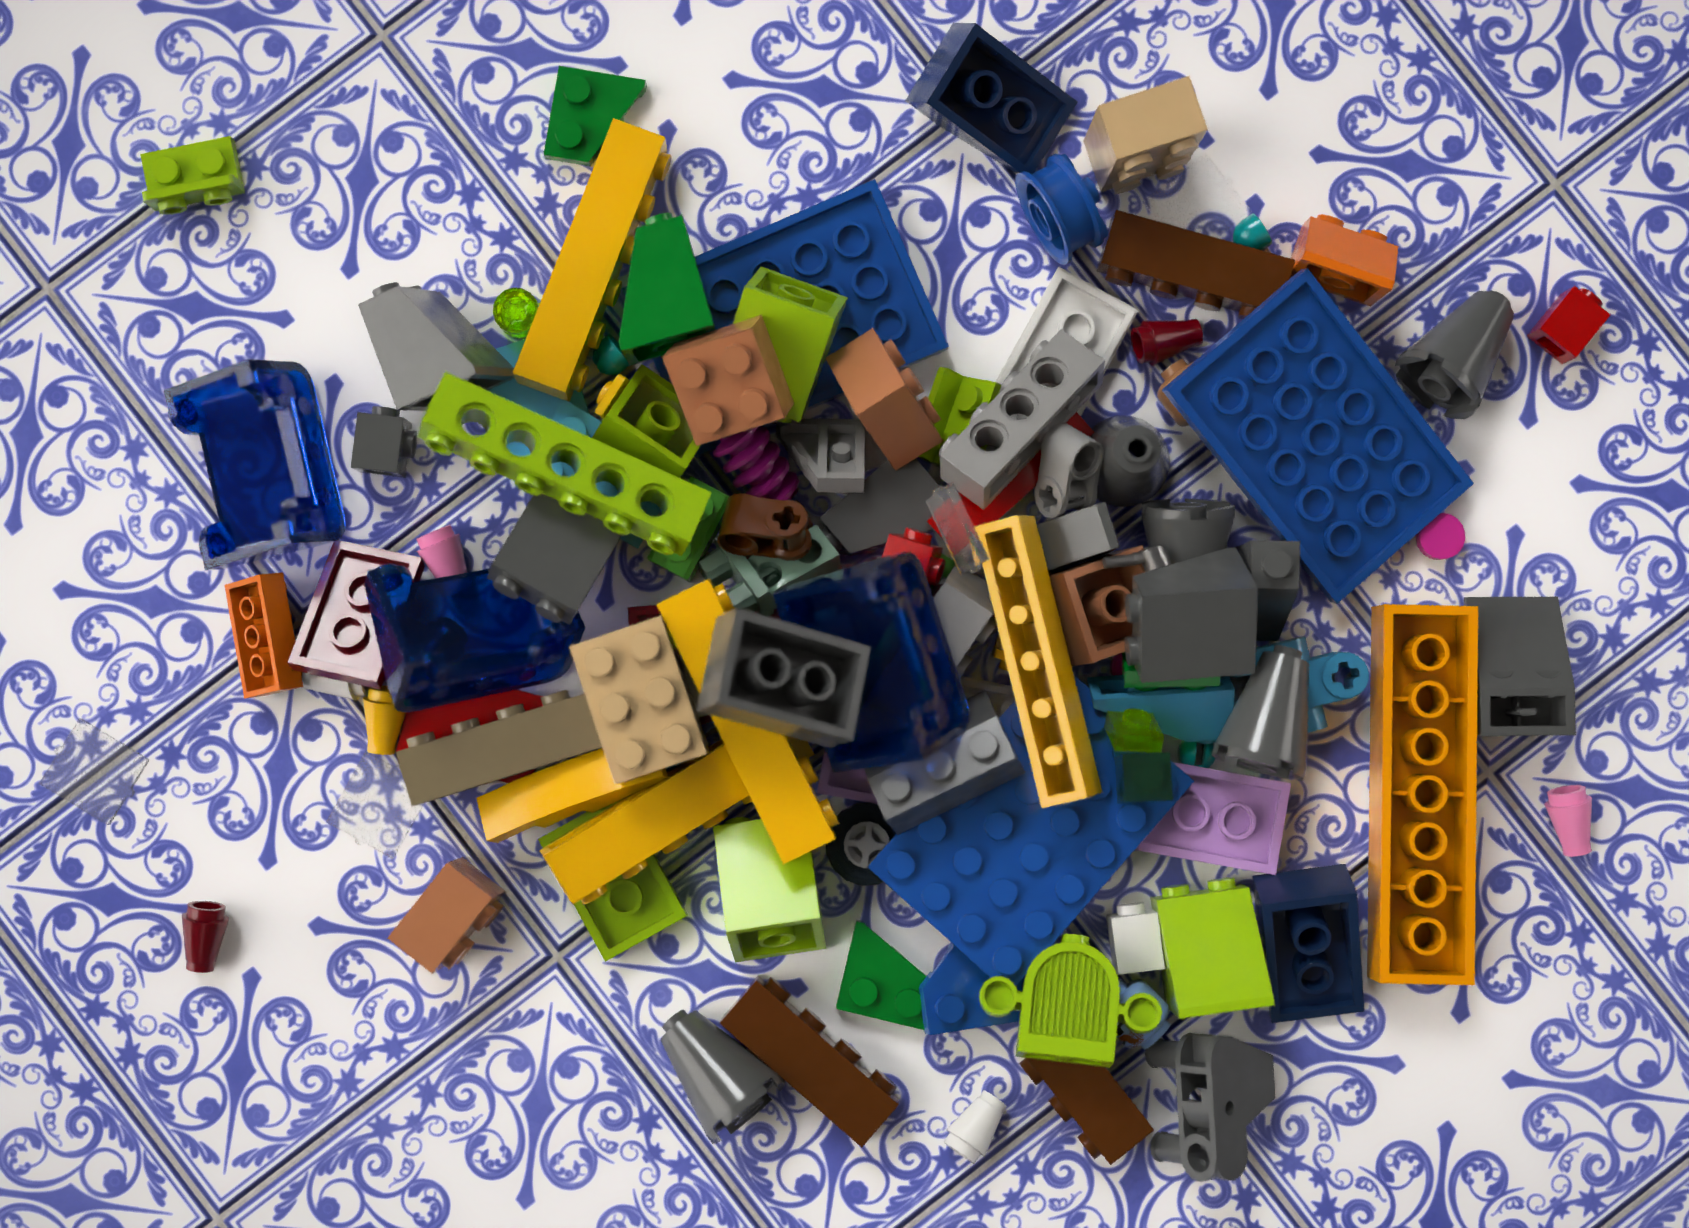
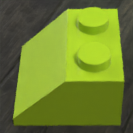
(649, 424)

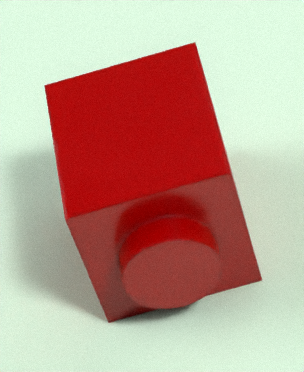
(1569, 324)

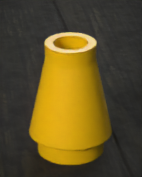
(382, 721)

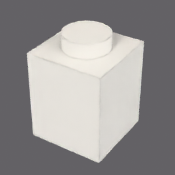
(1135, 939)

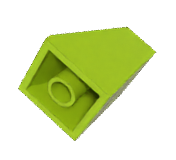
(800, 325)
(765, 903)
(1211, 949)

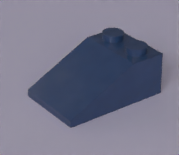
(991, 98)
(1310, 942)

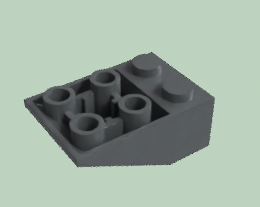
(1523, 668)

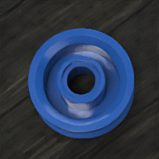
(1061, 208)

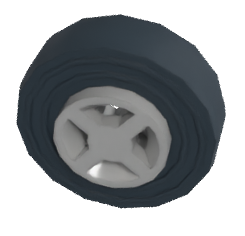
(852, 856)

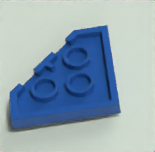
(952, 996)

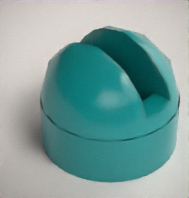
(1252, 233)
(609, 357)
(1188, 750)

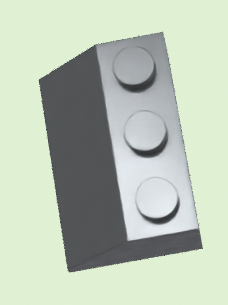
(952, 775)

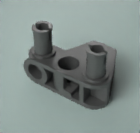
(1234, 1089)

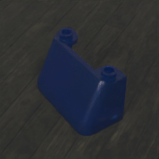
(262, 460)
(461, 638)
(911, 684)

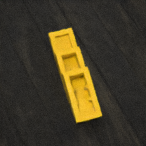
(556, 794)

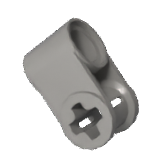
(1069, 467)

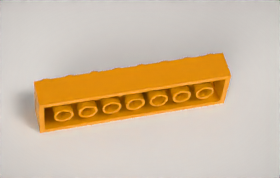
(1422, 794)

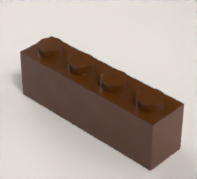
(1190, 265)
(810, 1060)

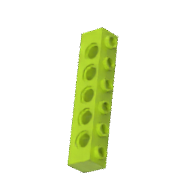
(551, 442)

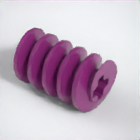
(759, 464)

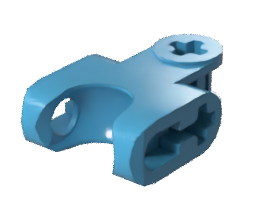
(1321, 686)

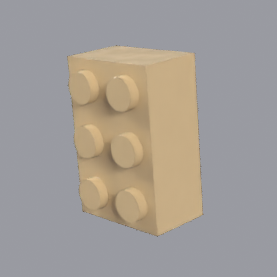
(1145, 135)
(639, 699)

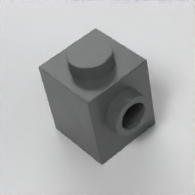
(383, 442)

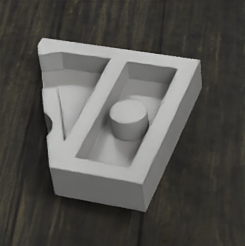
(827, 452)

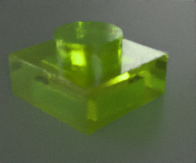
(1133, 731)

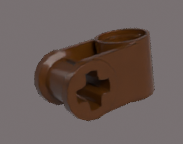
(761, 524)

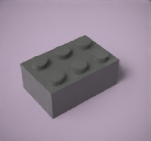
(783, 678)

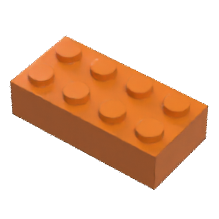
(262, 634)

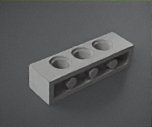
(984, 474)

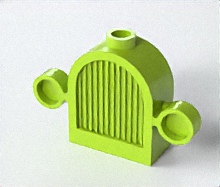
(1070, 1005)

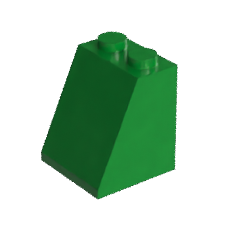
(663, 291)

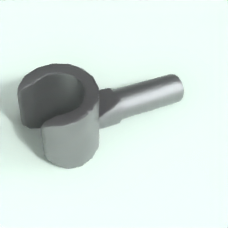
(1150, 558)

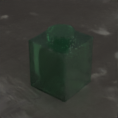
(1143, 778)

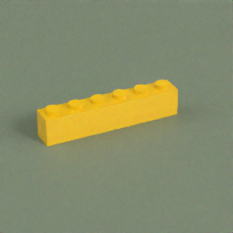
(592, 260)
(1038, 661)
(764, 759)
(649, 822)

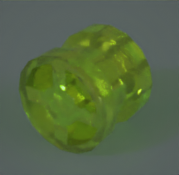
(510, 307)

